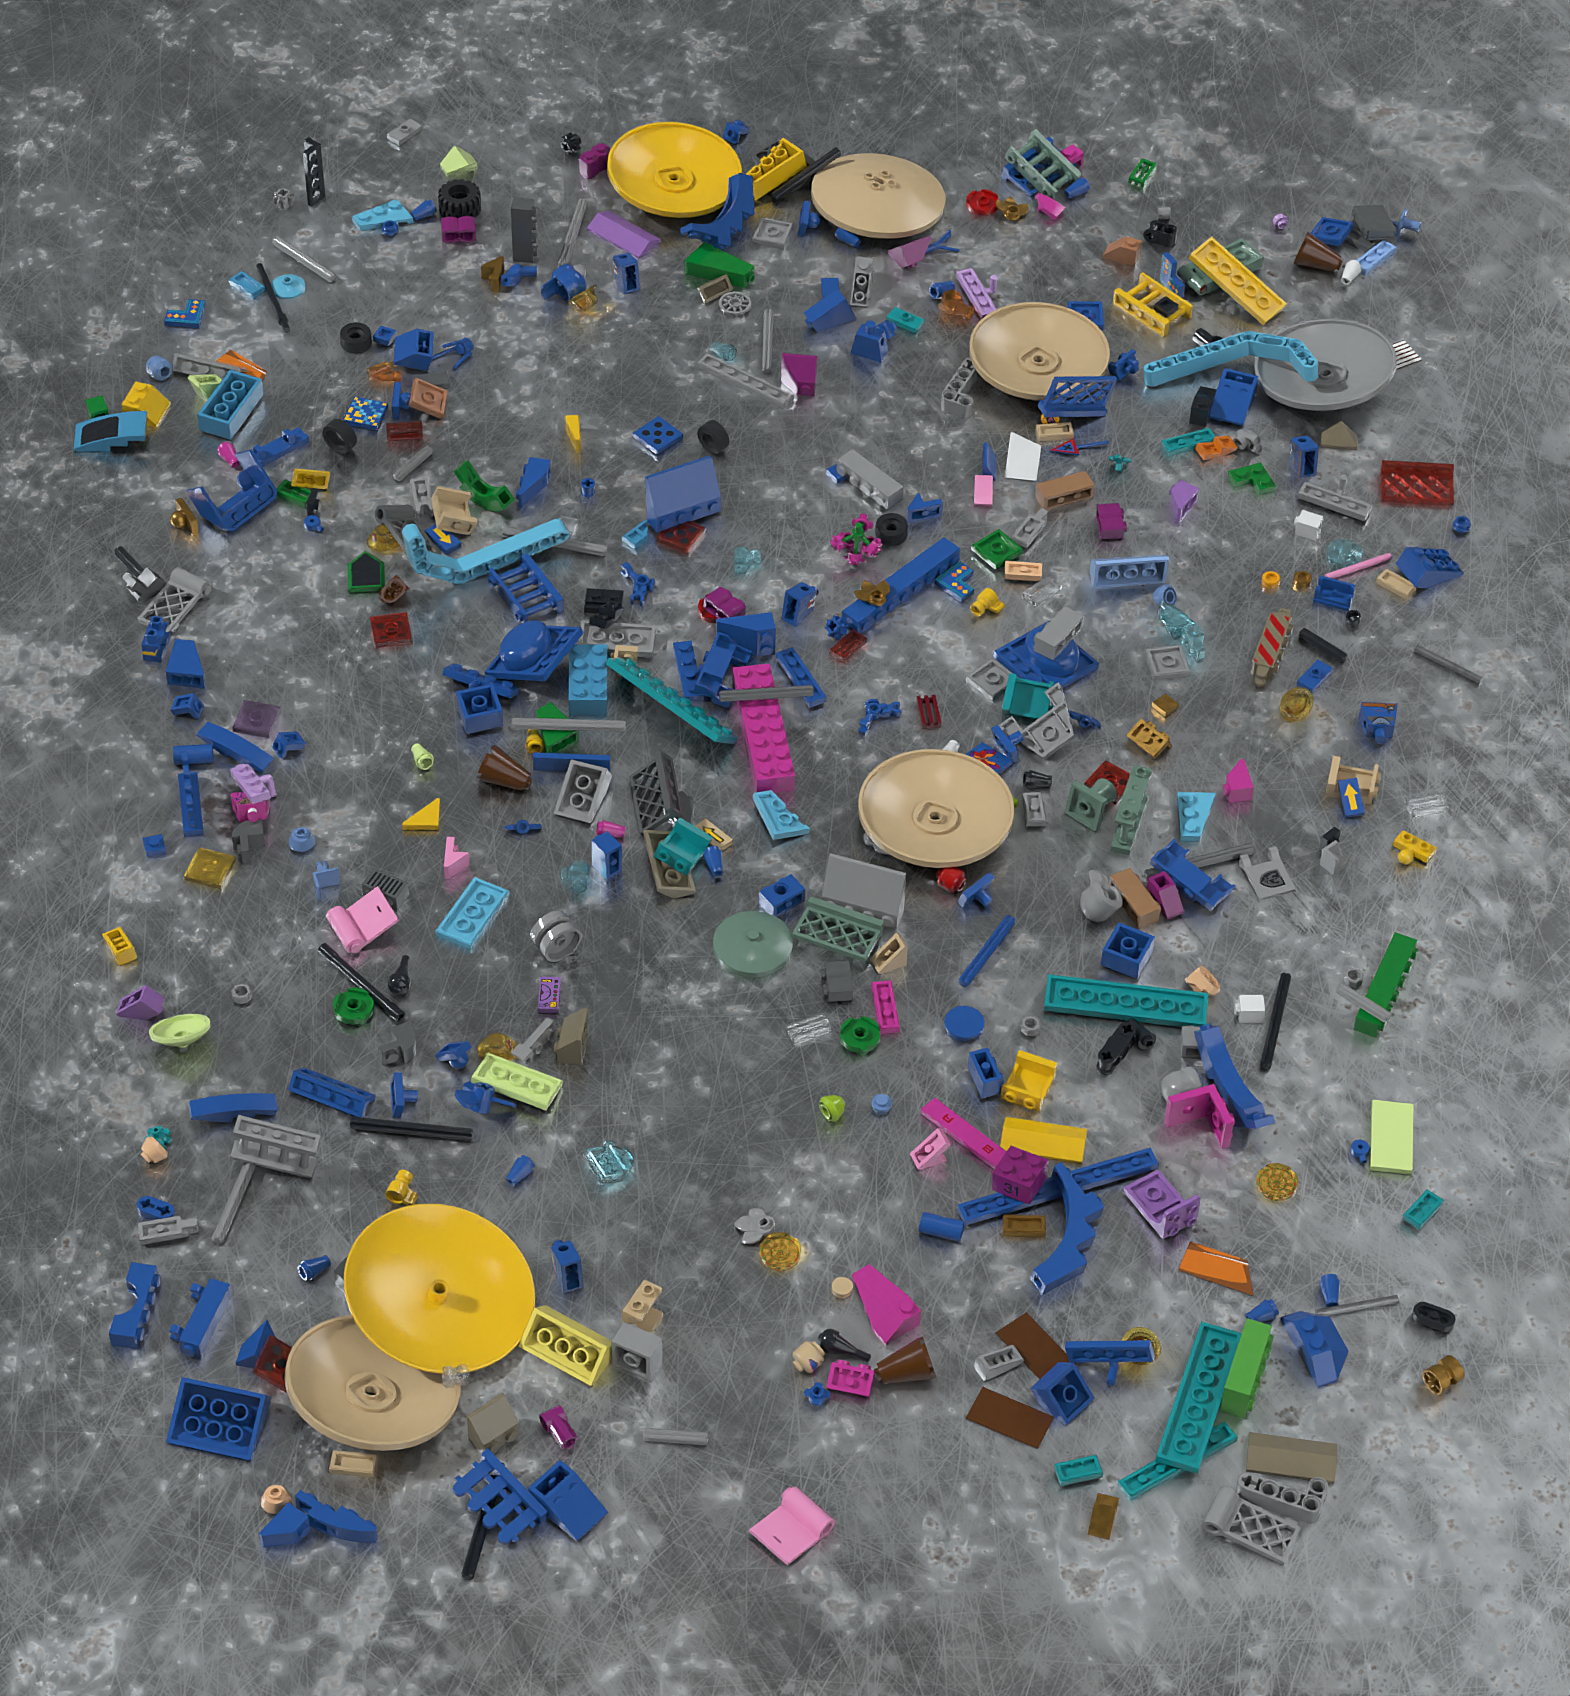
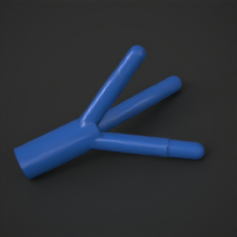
(936, 245)

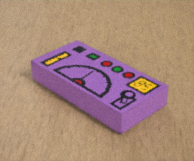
(549, 994)

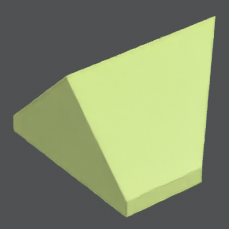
(457, 161)
(204, 384)

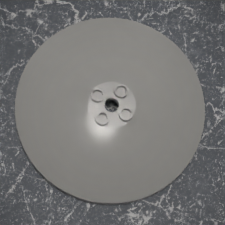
(1351, 354)

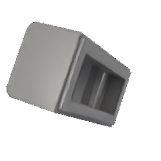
(985, 1367)

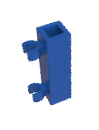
(204, 1319)

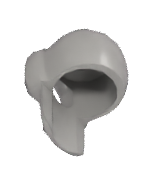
(1093, 901)
(1180, 1081)

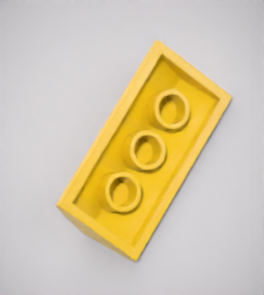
(1045, 1139)

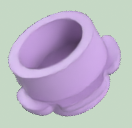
(1280, 221)

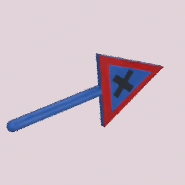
(1070, 447)

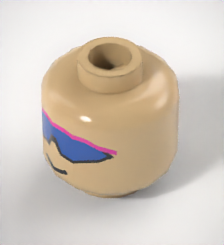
(808, 1357)

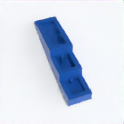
(231, 744)
(225, 1107)

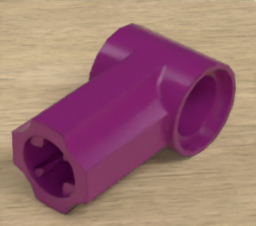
(557, 1424)

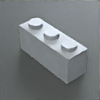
(1058, 632)

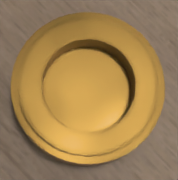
(1302, 579)

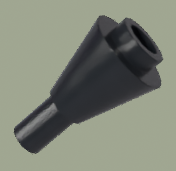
(1143, 1036)

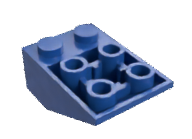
(1234, 396)
(1427, 566)
(568, 1500)

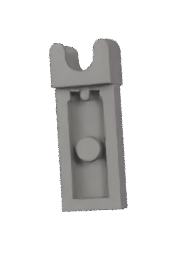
(422, 497)
(534, 1044)

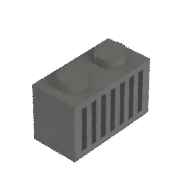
(393, 888)

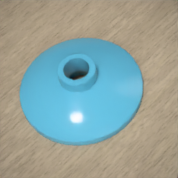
(288, 286)

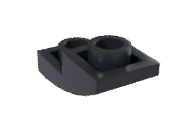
(607, 615)

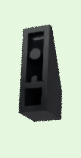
(1202, 406)

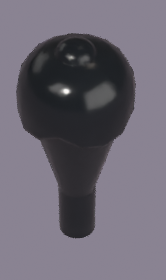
(399, 982)
(832, 1342)

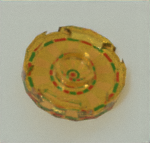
(1277, 1182)
(780, 1251)

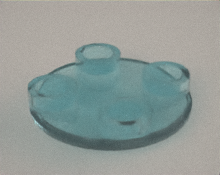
(1344, 552)

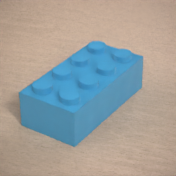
(230, 404)
(588, 679)

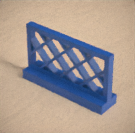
(1010, 171)
(1076, 406)

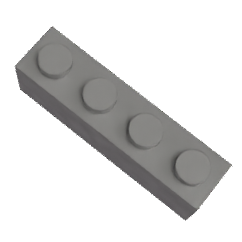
(869, 479)

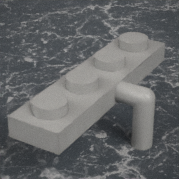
(1335, 500)

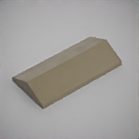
(667, 879)
(1291, 1457)

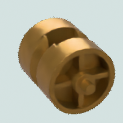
(1444, 1374)

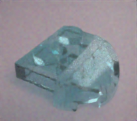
(609, 1162)

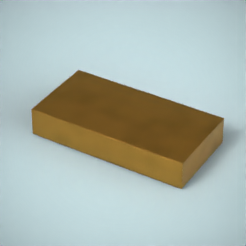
(1024, 1225)

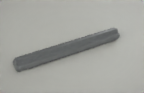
(766, 693)

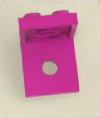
(1200, 1104)

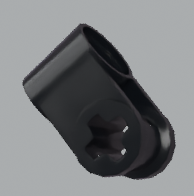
(1162, 233)

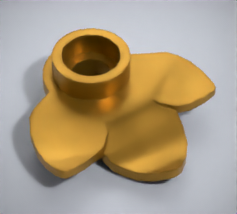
(1011, 209)
(873, 594)

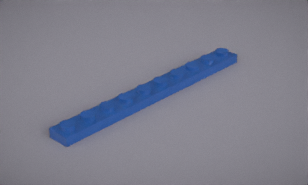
(1087, 1177)

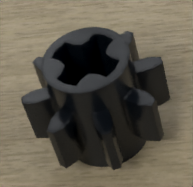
(571, 143)

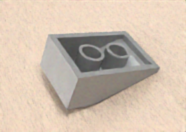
(582, 791)

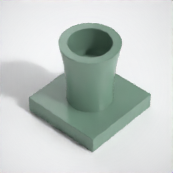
(1088, 804)

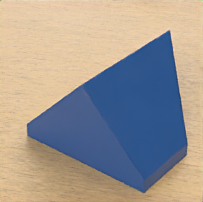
(253, 1346)

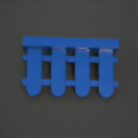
(190, 800)
(503, 1480)

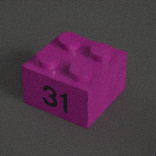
(1020, 1174)

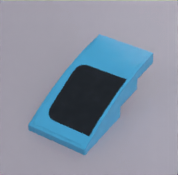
(110, 430)

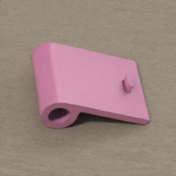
(362, 920)
(793, 1526)

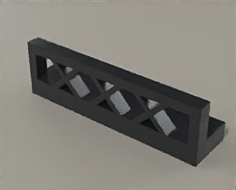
(313, 171)

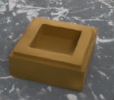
(1165, 705)

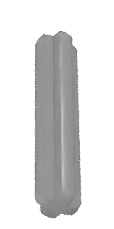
(412, 463)
(1363, 1002)
(675, 1436)

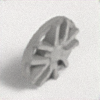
(735, 303)

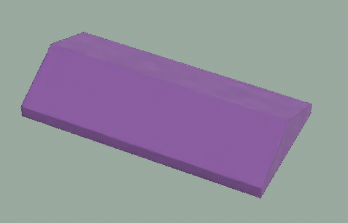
(622, 234)

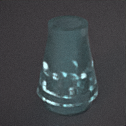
(725, 351)

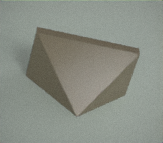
(715, 288)
(1339, 437)

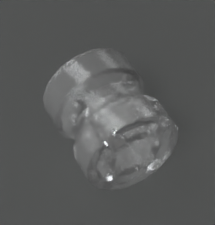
(455, 1376)

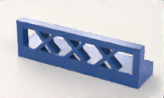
(330, 1091)

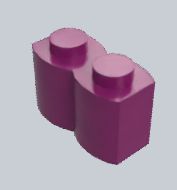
(594, 161)
(458, 229)
(1110, 521)
(723, 605)

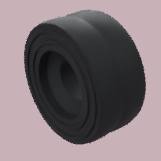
(353, 330)
(713, 437)
(895, 521)

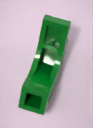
(482, 494)

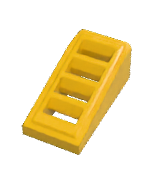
(572, 427)
(121, 947)

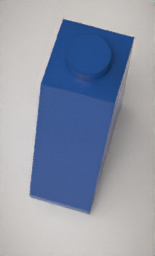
(829, 312)
(185, 666)

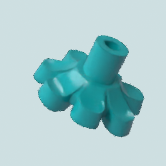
(1119, 461)
(160, 1135)

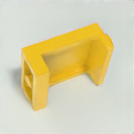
(1029, 1080)

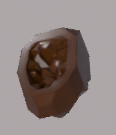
(392, 590)

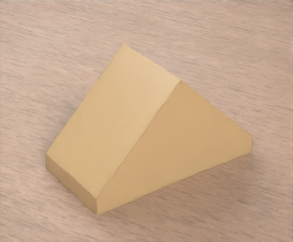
(890, 955)

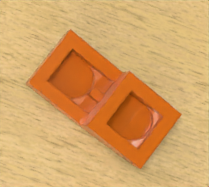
(1219, 447)

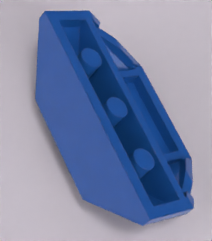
(1317, 1345)

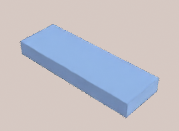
(1376, 256)

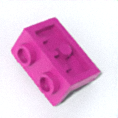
(850, 1378)

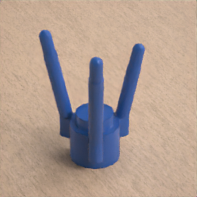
(462, 347)

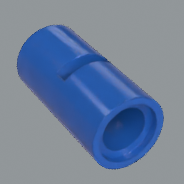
(196, 754)
(941, 1227)

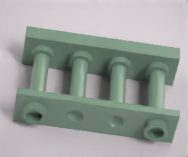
(1051, 155)
(1131, 810)

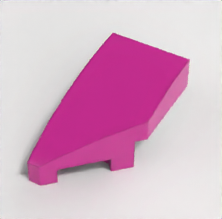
(1049, 206)

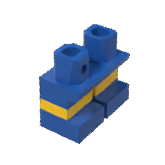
(155, 640)

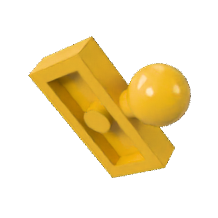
(1413, 847)

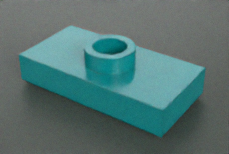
(905, 320)
(1423, 1209)
(1078, 1470)

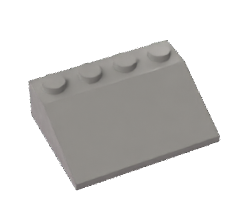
(865, 888)

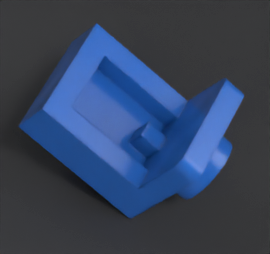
(734, 129)

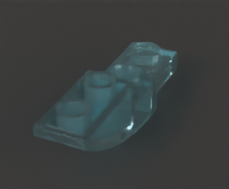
(1183, 628)

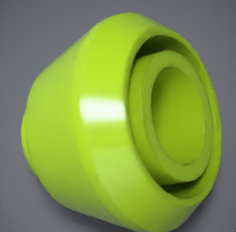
(832, 1107)

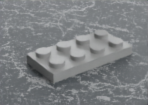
(620, 634)

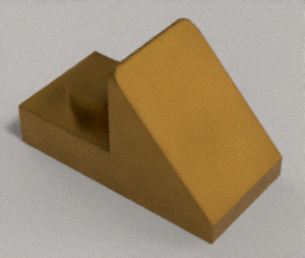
(493, 272)
(1103, 1516)

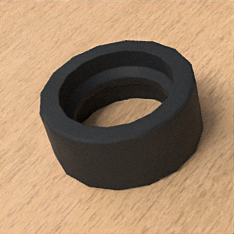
(345, 431)

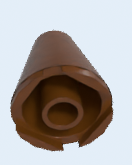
(1317, 255)
(504, 771)
(906, 1364)

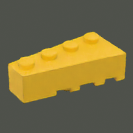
(776, 168)

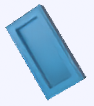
(247, 285)

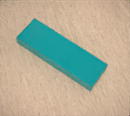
(1187, 441)

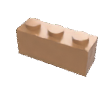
(1064, 490)
(1136, 898)

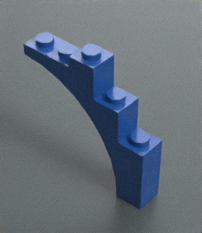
(737, 207)
(1080, 1210)

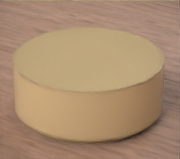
(842, 1287)

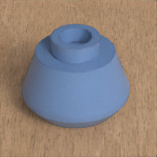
(1165, 593)
(301, 839)

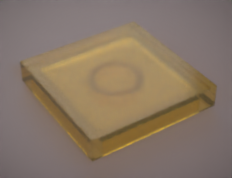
(209, 868)

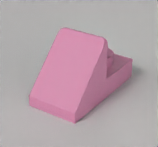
(454, 860)
(931, 1150)

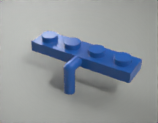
(475, 679)
(1110, 1352)

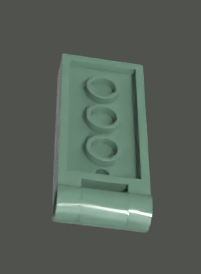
(1204, 284)

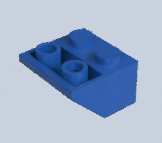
(414, 349)

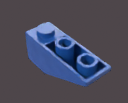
(535, 479)

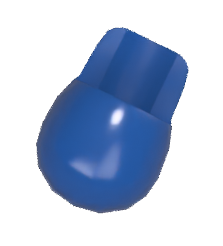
(570, 283)

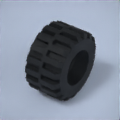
(459, 199)

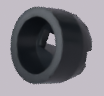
(1356, 616)

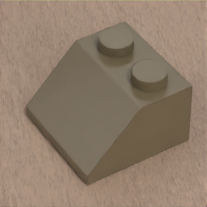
(572, 1038)
(493, 1425)

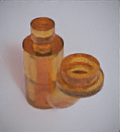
(380, 370)

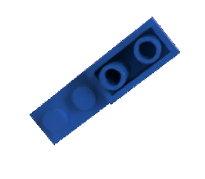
(339, 1524)

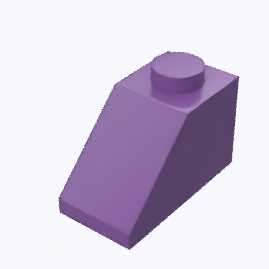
(1182, 498)
(141, 1004)

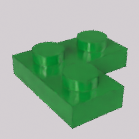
(1255, 475)

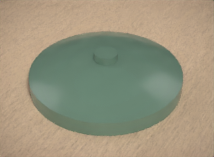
(752, 944)

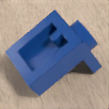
(187, 704)
(287, 741)

